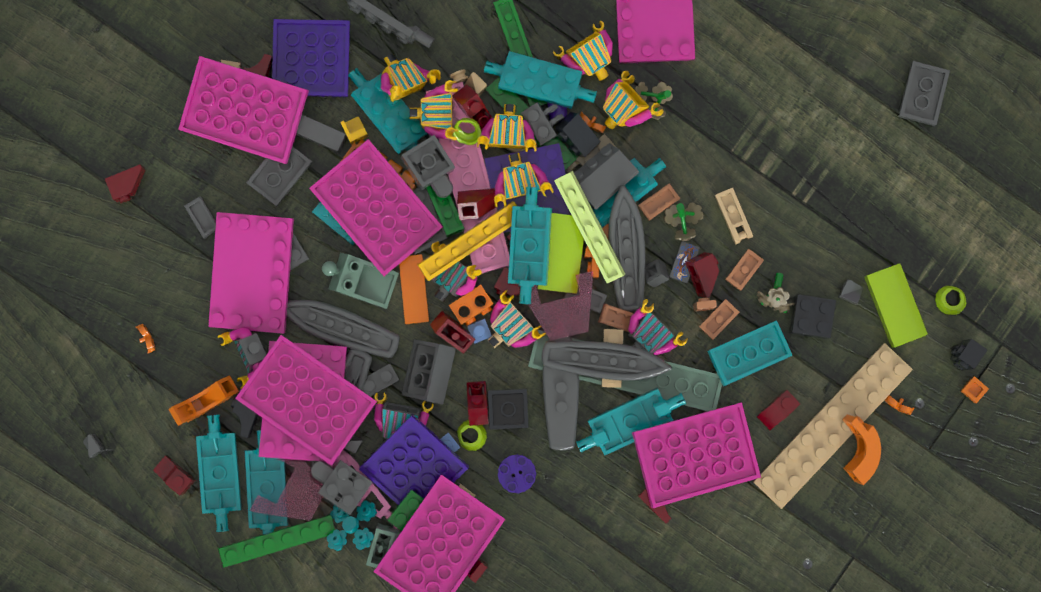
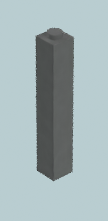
(321, 134)

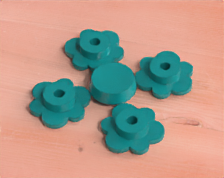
(350, 525)

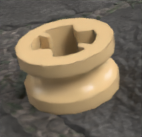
(459, 76)

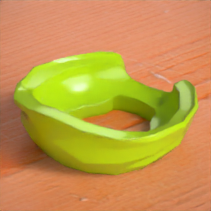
(467, 138)
(944, 306)
(482, 436)

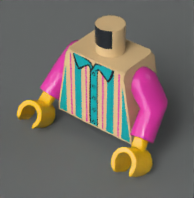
(511, 325)

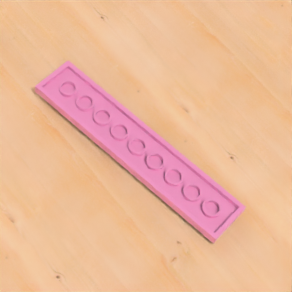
(471, 174)

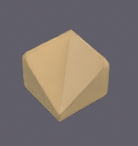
(476, 83)

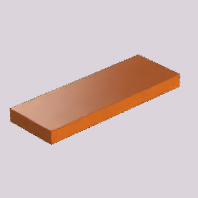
(413, 290)

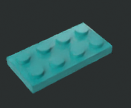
(749, 353)

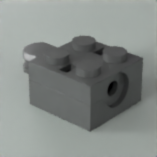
(428, 168)
(340, 484)

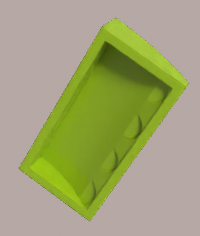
(564, 254)
(895, 305)

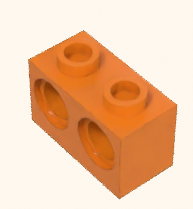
(468, 301)

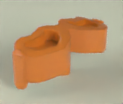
(591, 123)
(146, 337)
(898, 405)

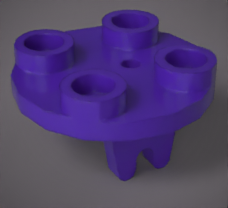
(513, 465)

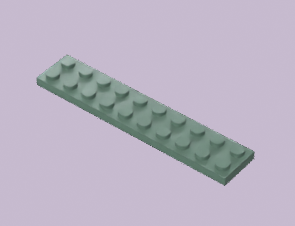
(698, 387)

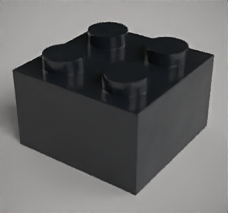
(812, 316)
(508, 409)

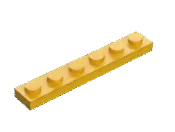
(467, 242)

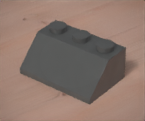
(604, 175)
(428, 371)

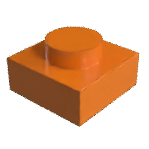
(974, 389)

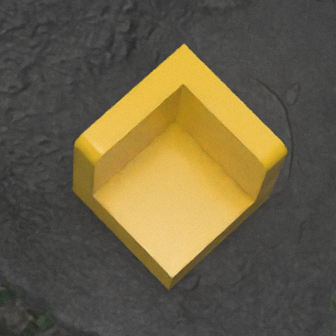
(354, 130)

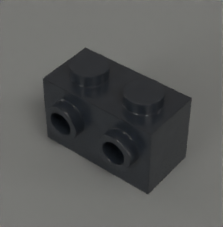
(577, 135)
(967, 354)

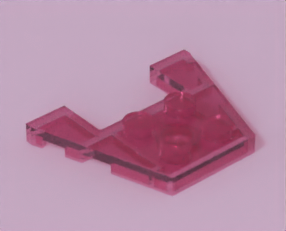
(567, 315)
(298, 498)

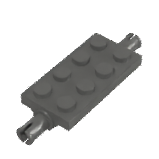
(389, 24)

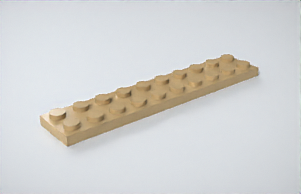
(827, 429)

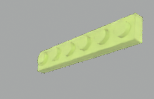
(589, 227)

